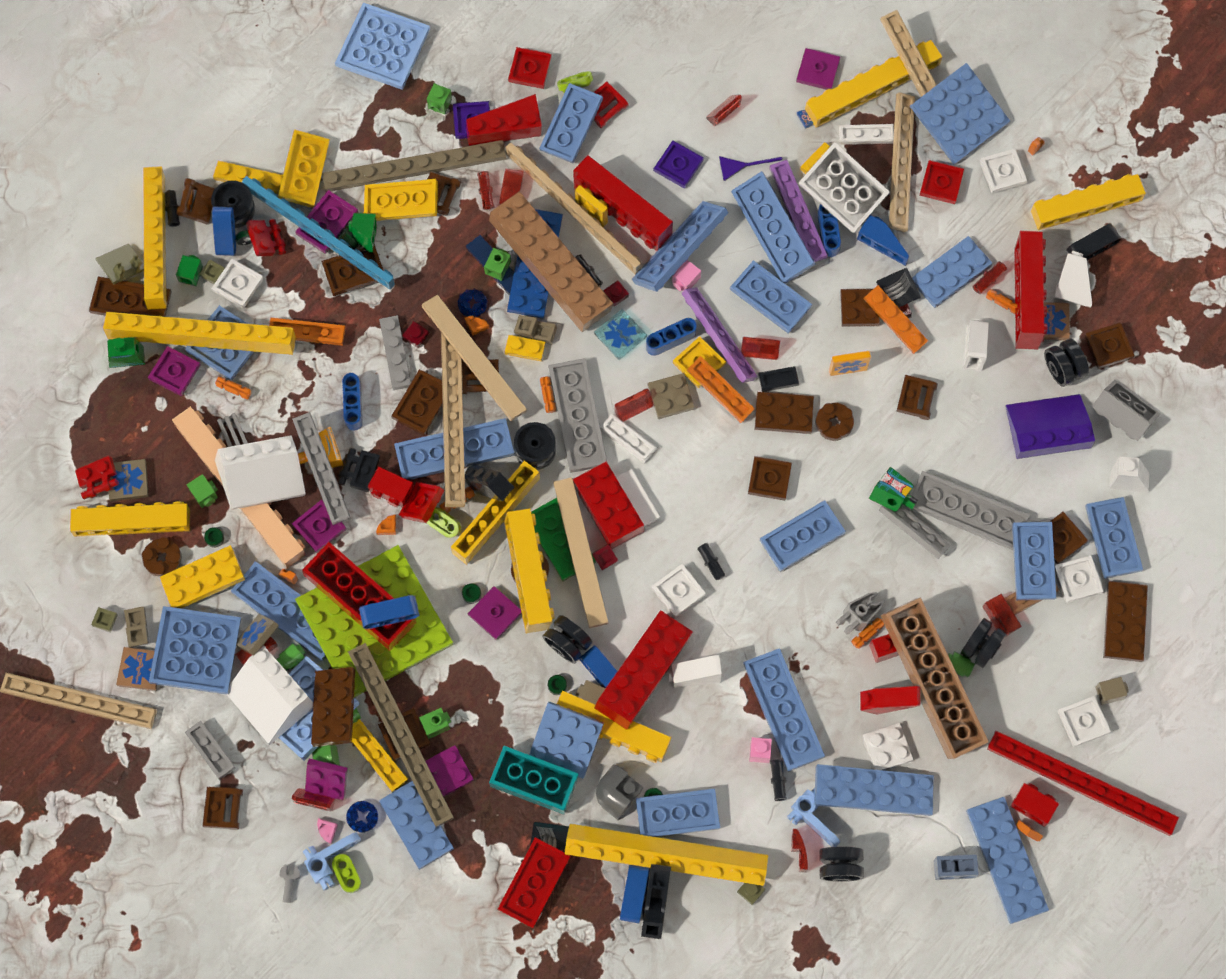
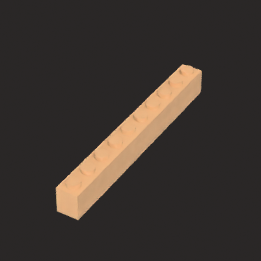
(261, 516)

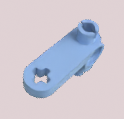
(812, 821)
(324, 875)

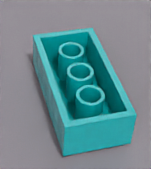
(534, 780)

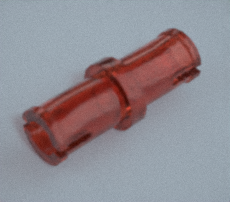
(485, 190)
(989, 277)

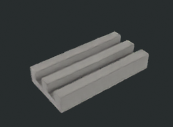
(227, 420)

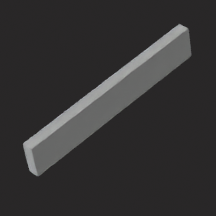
(321, 468)

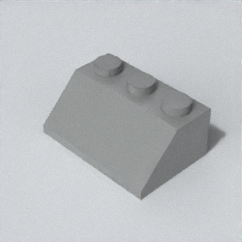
(1125, 410)

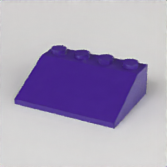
(1050, 426)

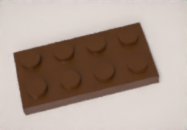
(122, 298)
(1125, 621)
(333, 707)

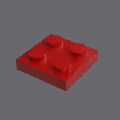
(529, 68)
(941, 182)
(421, 502)

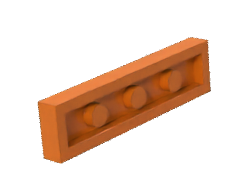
(895, 319)
(313, 331)
(720, 389)

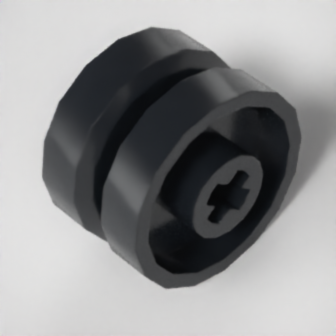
(235, 195)
(1066, 362)
(534, 435)
(567, 639)
(984, 643)
(841, 864)

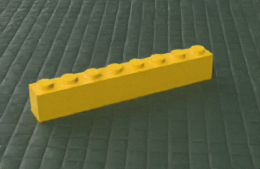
(866, 86)
(154, 238)

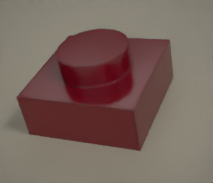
(616, 293)
(415, 334)
(605, 557)

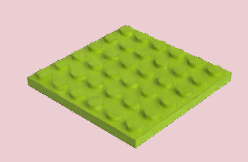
(340, 633)

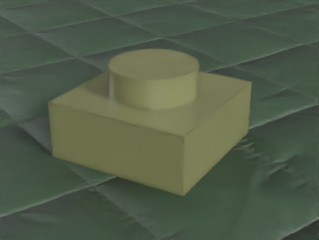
(211, 271)
(104, 619)
(750, 892)

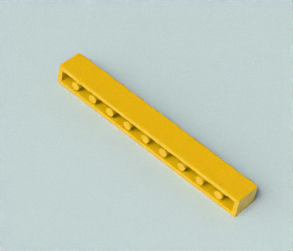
(200, 333)
(680, 855)

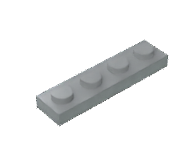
(395, 352)
(917, 530)

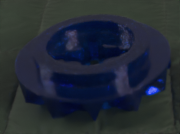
(478, 308)
(363, 807)

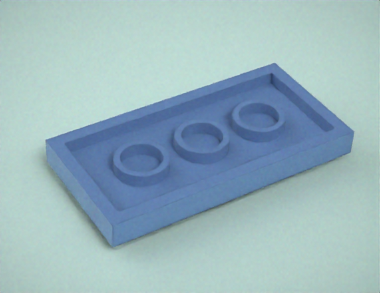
(571, 123)
(951, 271)
(770, 297)
(802, 535)
(1113, 537)
(1034, 561)
(678, 813)
(415, 825)

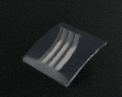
(899, 287)
(551, 834)

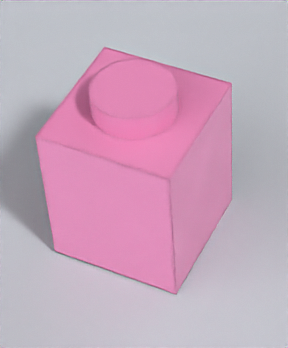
(686, 276)
(760, 750)

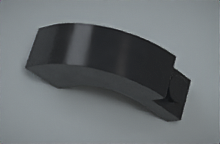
(656, 901)

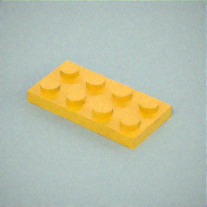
(303, 168)
(401, 199)
(202, 578)

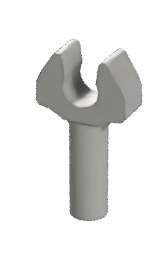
(289, 881)

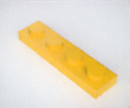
(231, 172)
(377, 757)

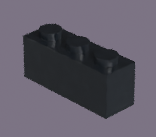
(488, 482)

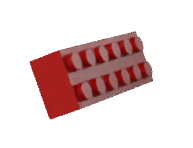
(624, 203)
(1030, 290)
(352, 589)
(643, 670)

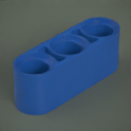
(224, 231)
(829, 237)
(676, 329)
(349, 393)
(389, 612)
(598, 666)
(634, 894)

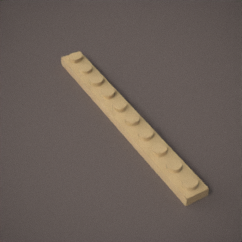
(568, 202)
(452, 425)

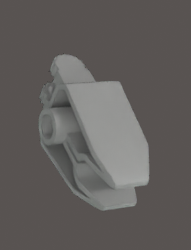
(860, 612)

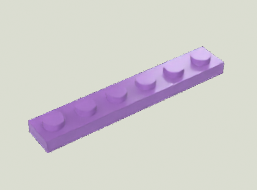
(797, 209)
(719, 335)

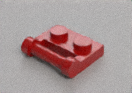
(609, 95)

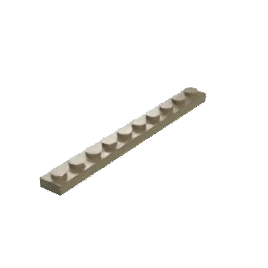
(414, 166)
(401, 735)

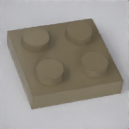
(670, 396)

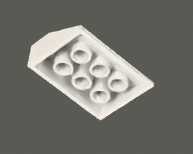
(843, 187)
(260, 472)
(268, 696)

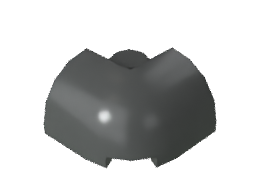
(617, 791)

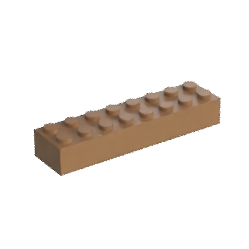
(550, 261)
(938, 681)

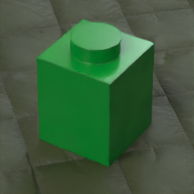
(189, 270)

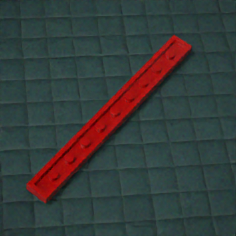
(1083, 783)

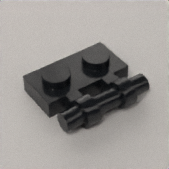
(364, 470)

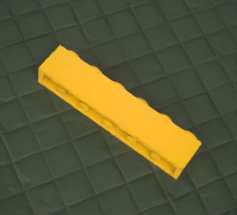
(1088, 201)
(494, 514)
(130, 519)
(636, 738)

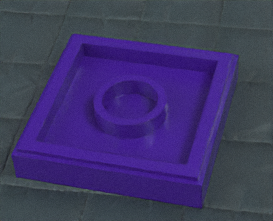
(465, 111)
(678, 164)

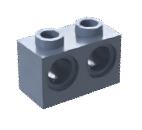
(956, 867)

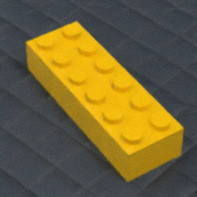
(528, 570)

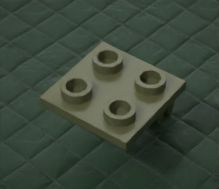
(120, 263)

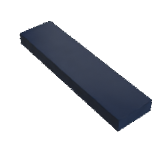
(481, 251)

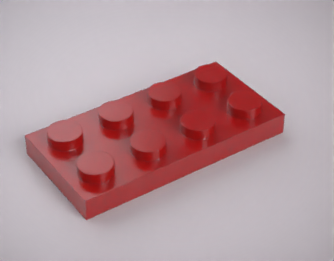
(534, 883)

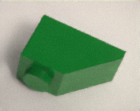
(364, 229)

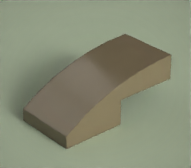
(534, 329)
(136, 626)

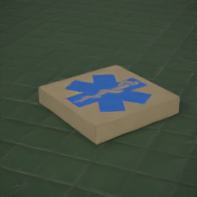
(131, 480)
(256, 634)

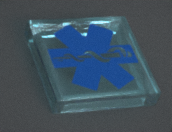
(620, 334)

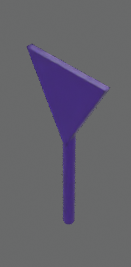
(730, 167)

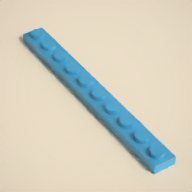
(324, 236)

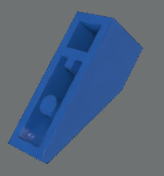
(880, 237)

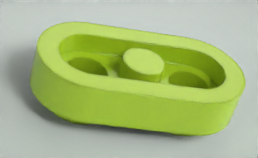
(581, 80)
(442, 525)
(346, 874)

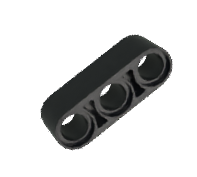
(1096, 242)

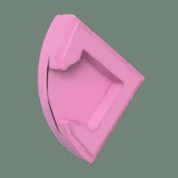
(327, 830)

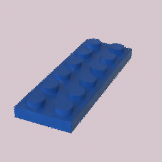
(527, 293)

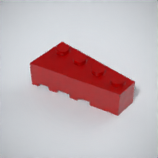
(506, 123)

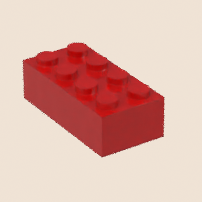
(608, 505)

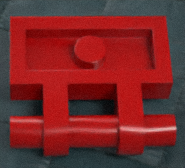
(261, 239)
(96, 472)

